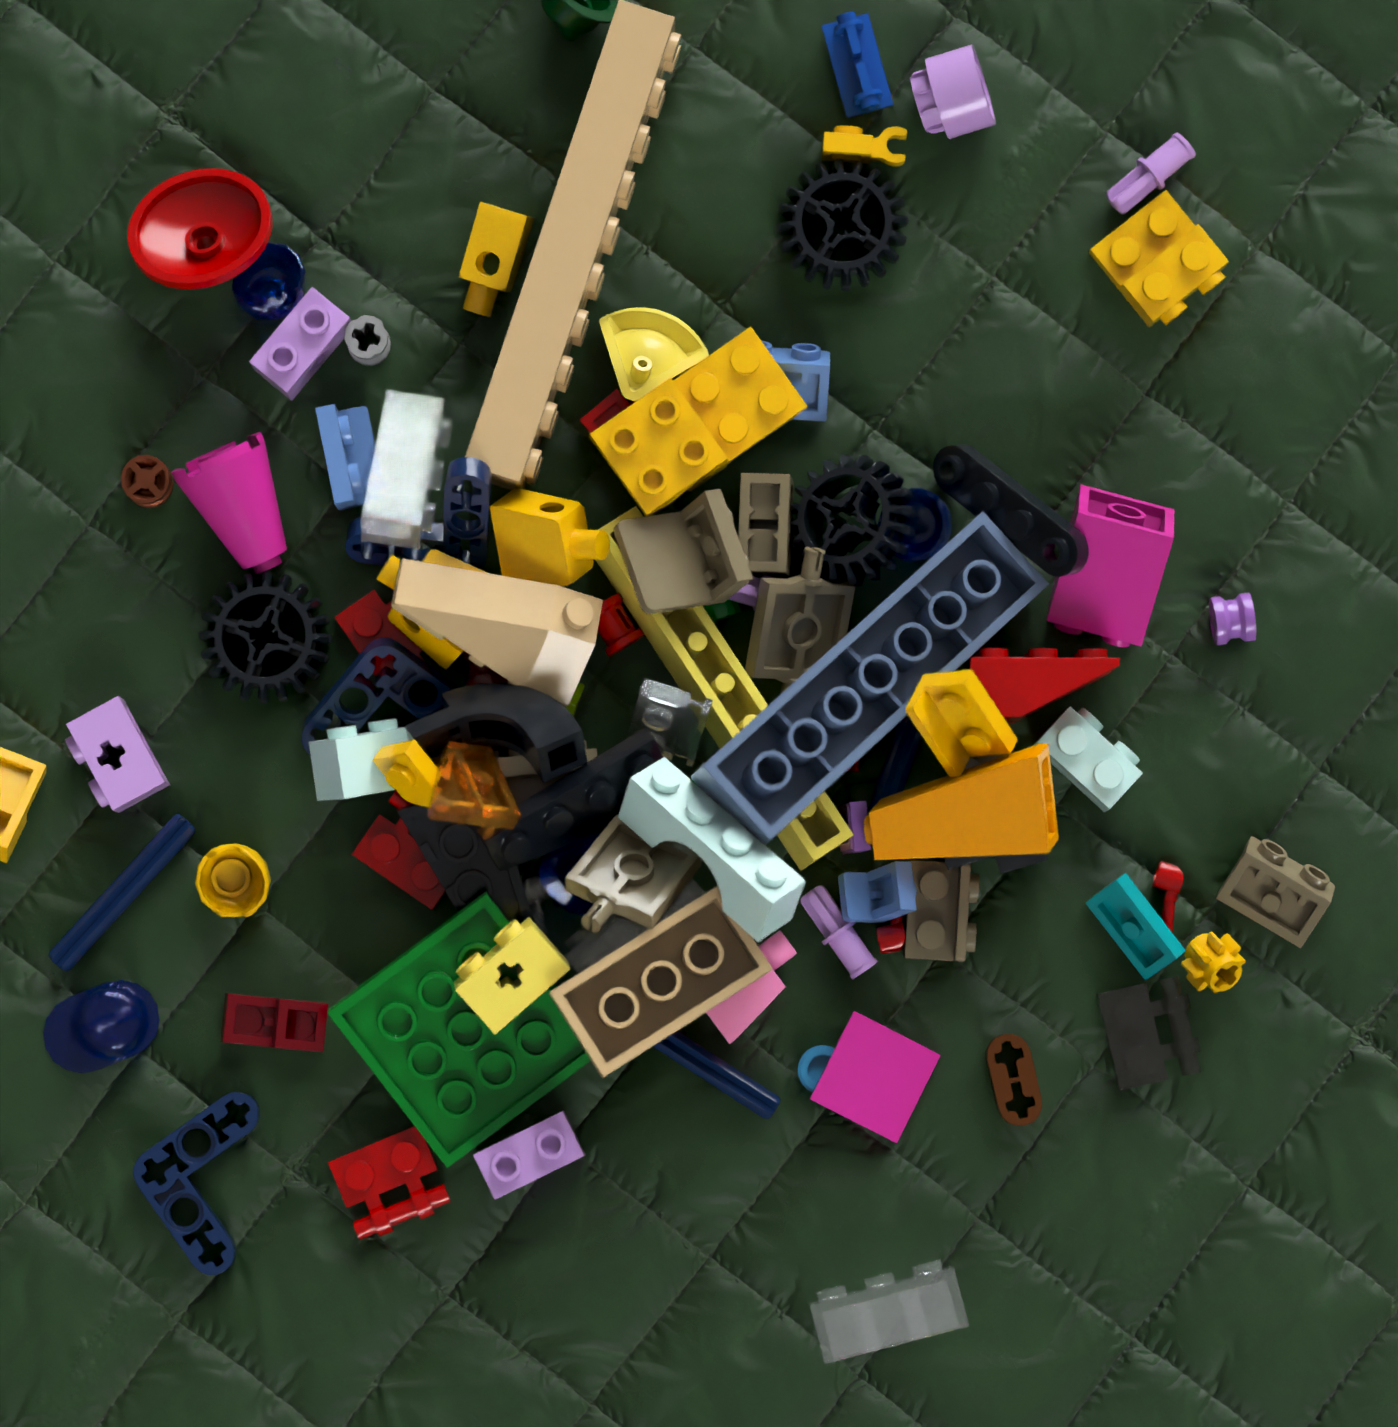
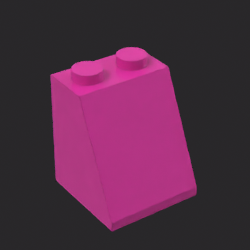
(1123, 569)

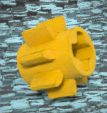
(1213, 962)

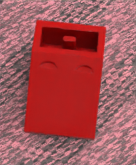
(1038, 679)

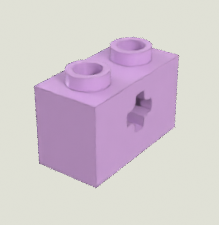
(301, 343)
(140, 771)
(529, 1155)

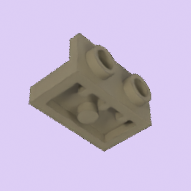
(1277, 891)
(941, 923)

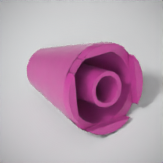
(238, 501)

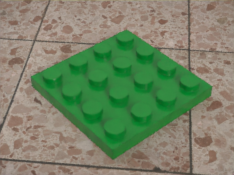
(439, 1055)

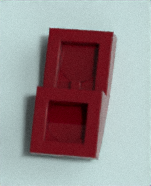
(274, 1022)

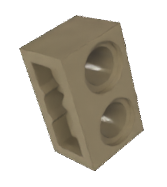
(766, 523)

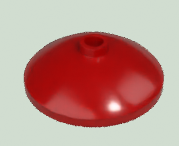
(200, 228)

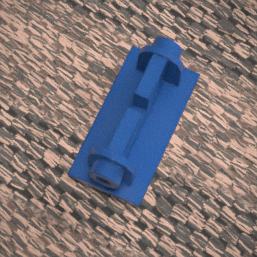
(857, 64)

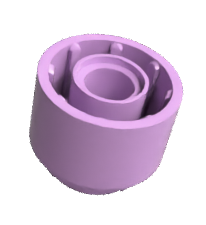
(953, 93)

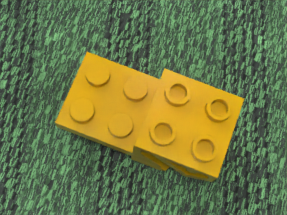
(698, 422)

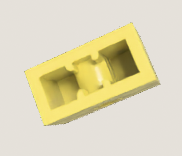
(504, 999)

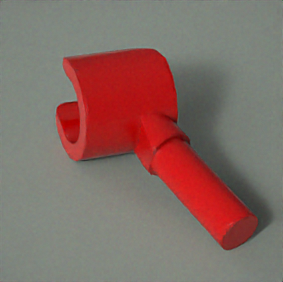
(1168, 878)
(891, 937)

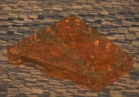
(472, 789)

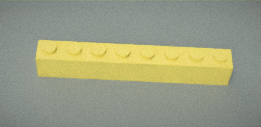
(709, 669)

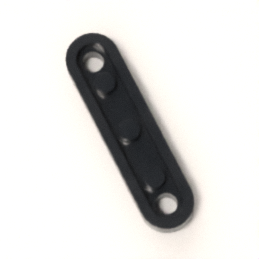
(1012, 508)

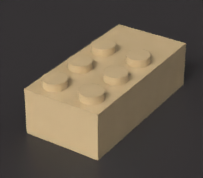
(659, 982)

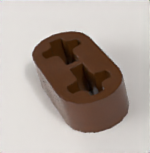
(1025, 1076)

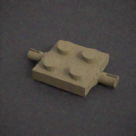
(797, 621)
(630, 877)

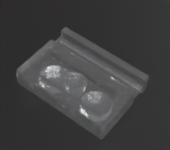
(671, 719)

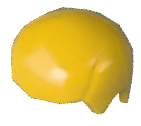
(233, 880)

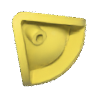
(649, 348)

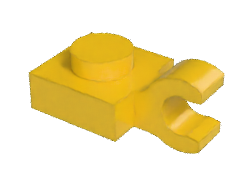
(852, 145)

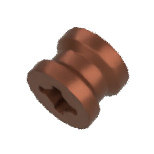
(141, 474)

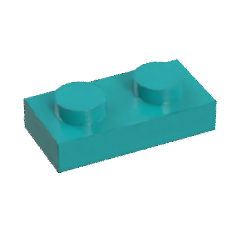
(1135, 926)

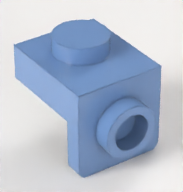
(878, 894)

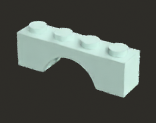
(752, 880)

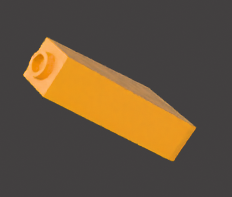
(984, 812)

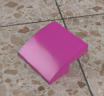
(875, 1076)

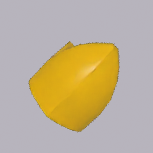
(408, 771)

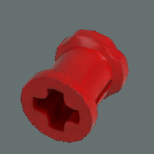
(616, 626)

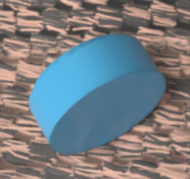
(813, 1064)

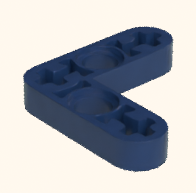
(446, 535)
(392, 683)
(181, 1186)

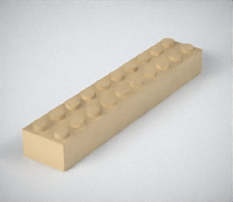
(572, 242)

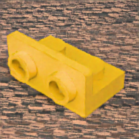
(958, 719)

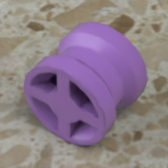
(1232, 619)

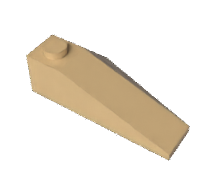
(515, 626)

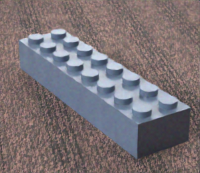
(868, 678)

